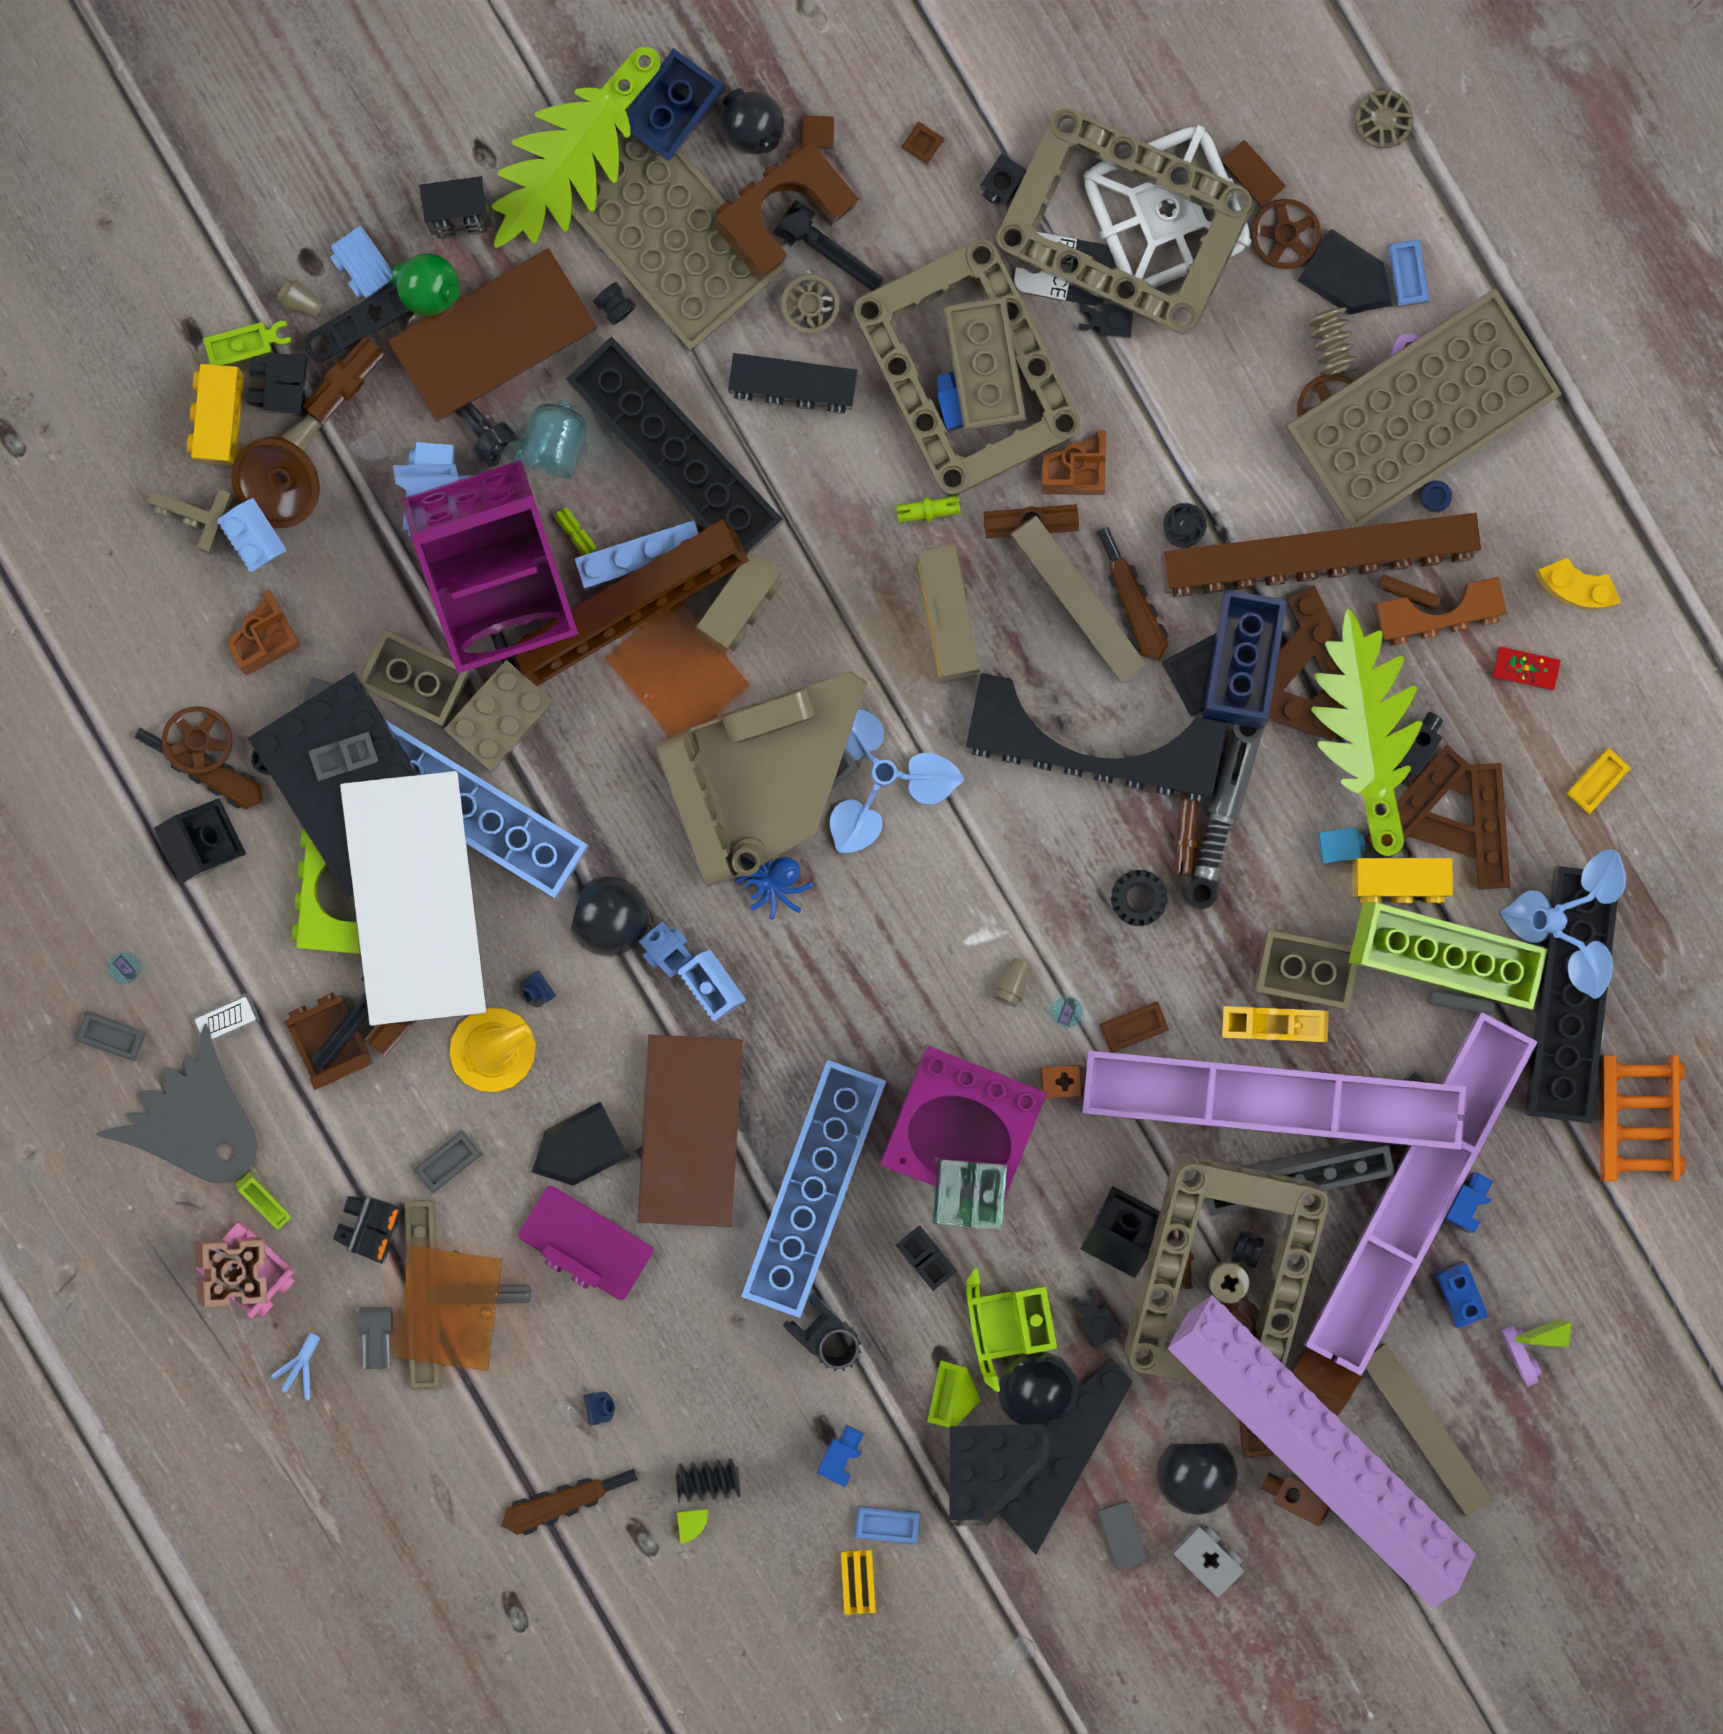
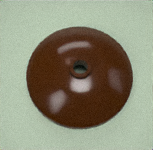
(258, 476)

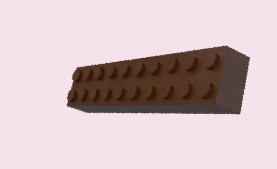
(1321, 553)

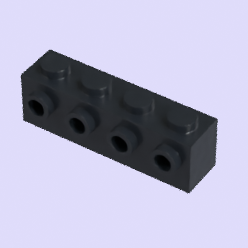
(793, 382)

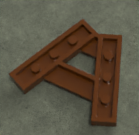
(1308, 642)
(1488, 835)

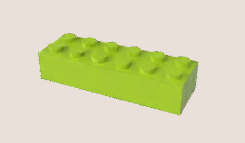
(1447, 955)

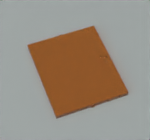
(677, 671)
(449, 1308)

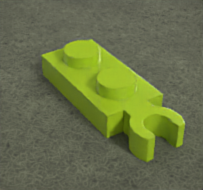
(244, 343)

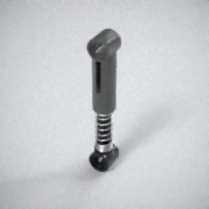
(1224, 809)

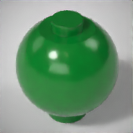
(426, 284)

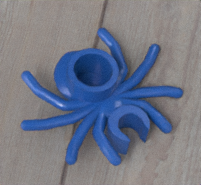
(773, 880)

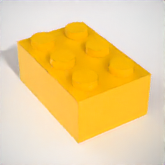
(216, 414)
(1402, 879)

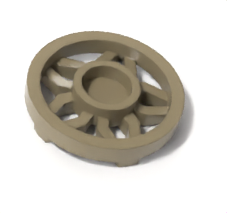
(810, 303)

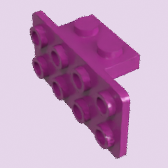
(585, 1244)

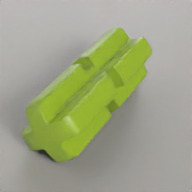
(571, 527)

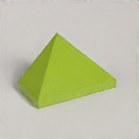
(952, 1396)

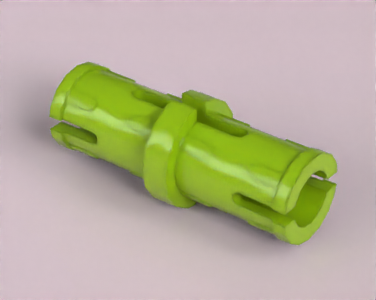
(928, 509)

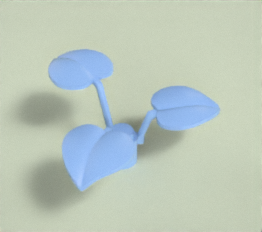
(930, 783)
(1534, 919)

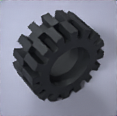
(1158, 897)

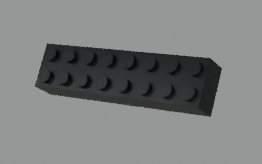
(671, 445)
(1566, 1019)

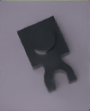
(1111, 320)
(1099, 1322)

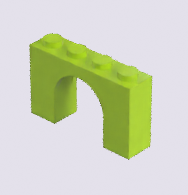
(316, 927)

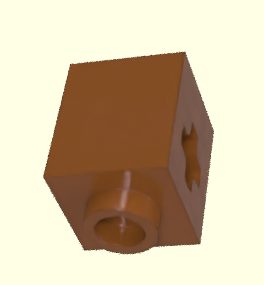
(1051, 1073)

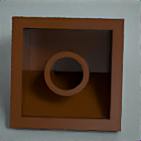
(1326, 1379)

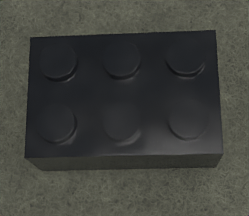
(456, 207)

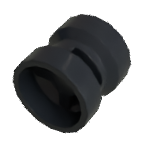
(614, 303)

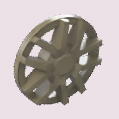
(1384, 119)

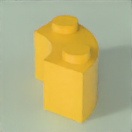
(1576, 588)

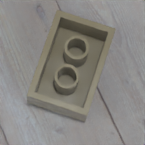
(739, 603)
(414, 678)
(499, 716)
(1306, 970)

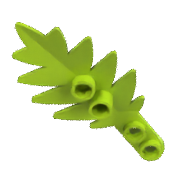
(569, 152)
(1367, 726)

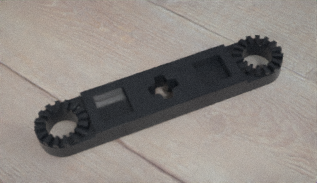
(353, 326)

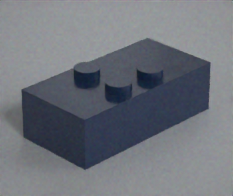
(1244, 659)

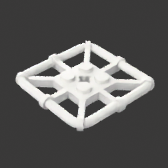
(1146, 202)

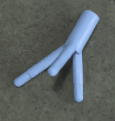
(301, 1360)

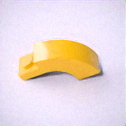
(1275, 1024)

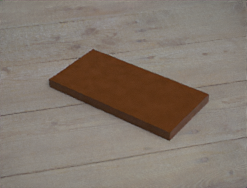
(492, 335)
(689, 1130)

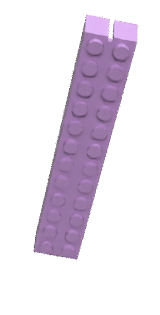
(1275, 1100)
(1417, 1201)
(1322, 1451)

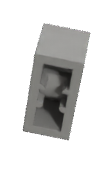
(1216, 1577)

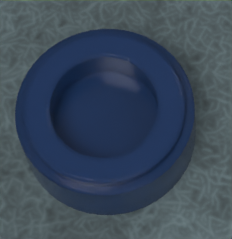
(1436, 496)

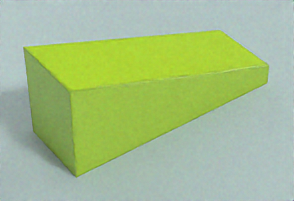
(262, 1200)
(1551, 1334)

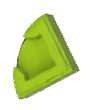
(691, 1523)

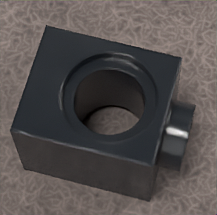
(1005, 167)

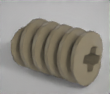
(1332, 342)
(1216, 1278)

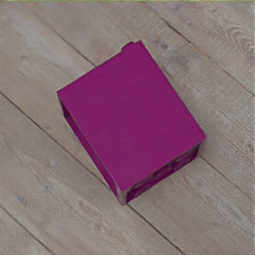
(487, 562)
(960, 1115)

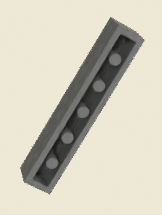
(1326, 1167)

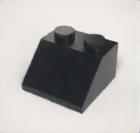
(199, 840)
(1122, 1232)

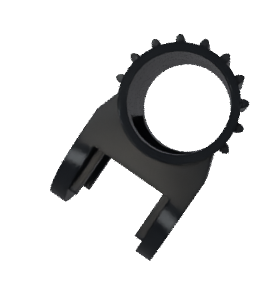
(824, 1326)

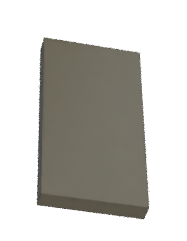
(984, 363)

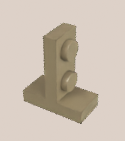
(195, 516)

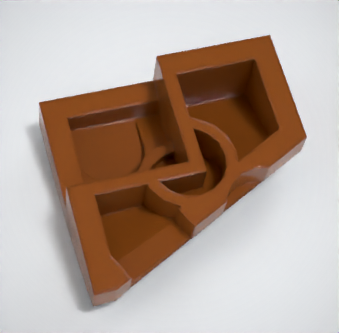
(1077, 468)
(263, 636)

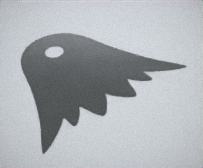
(193, 1120)

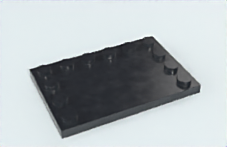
(326, 718)

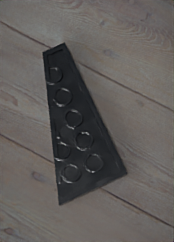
(1071, 1447)

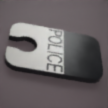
(1052, 287)

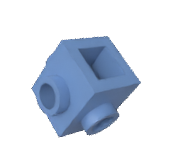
(666, 949)

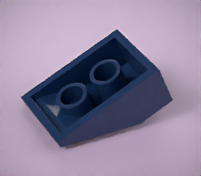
(673, 105)

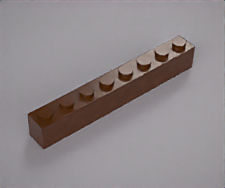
(636, 599)

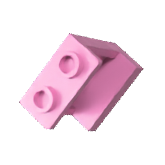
(277, 1272)

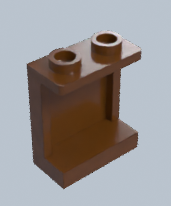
(314, 1027)

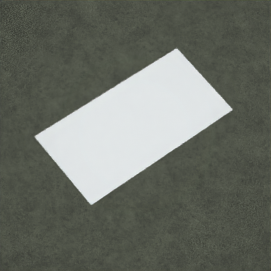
(413, 898)

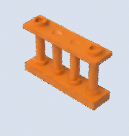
(1614, 1133)

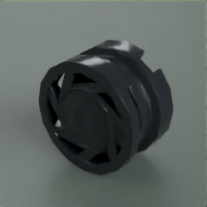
(1184, 525)

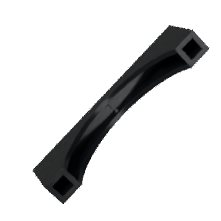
(1182, 765)

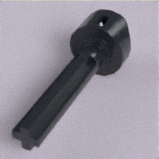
(798, 226)
(491, 438)
(342, 1033)

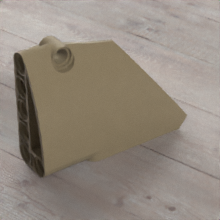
(760, 774)

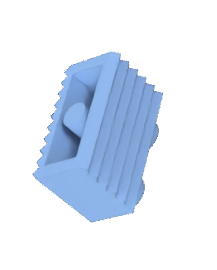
(363, 263)
(251, 535)
(711, 985)

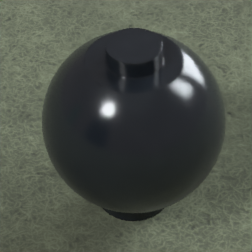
(752, 122)

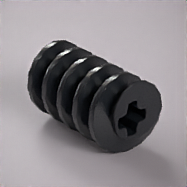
(707, 1480)

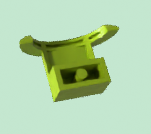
(1008, 1324)

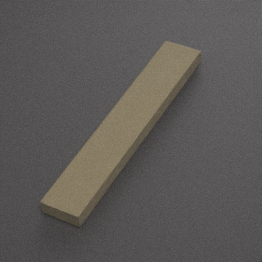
(1078, 599)
(421, 1232)
(1427, 1430)

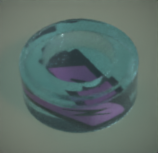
(124, 968)
(1067, 1012)

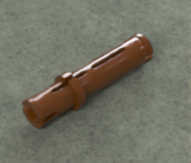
(1186, 834)

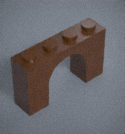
(803, 173)

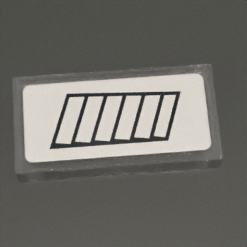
(227, 1017)

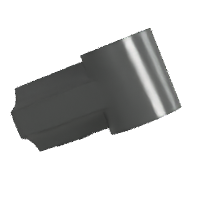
(376, 1328)

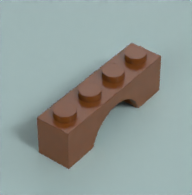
(1401, 619)

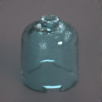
(553, 439)

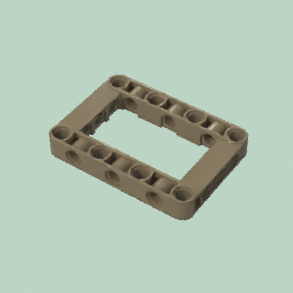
(1151, 166)
(909, 394)
(1169, 1257)

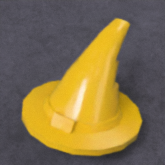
(492, 1050)

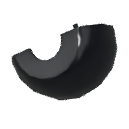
(609, 916)
(1038, 1389)
(1197, 1476)

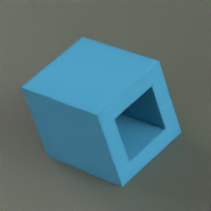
(1340, 845)

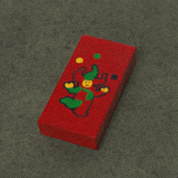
(1526, 668)

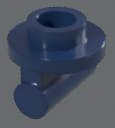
(536, 990)
(599, 1407)

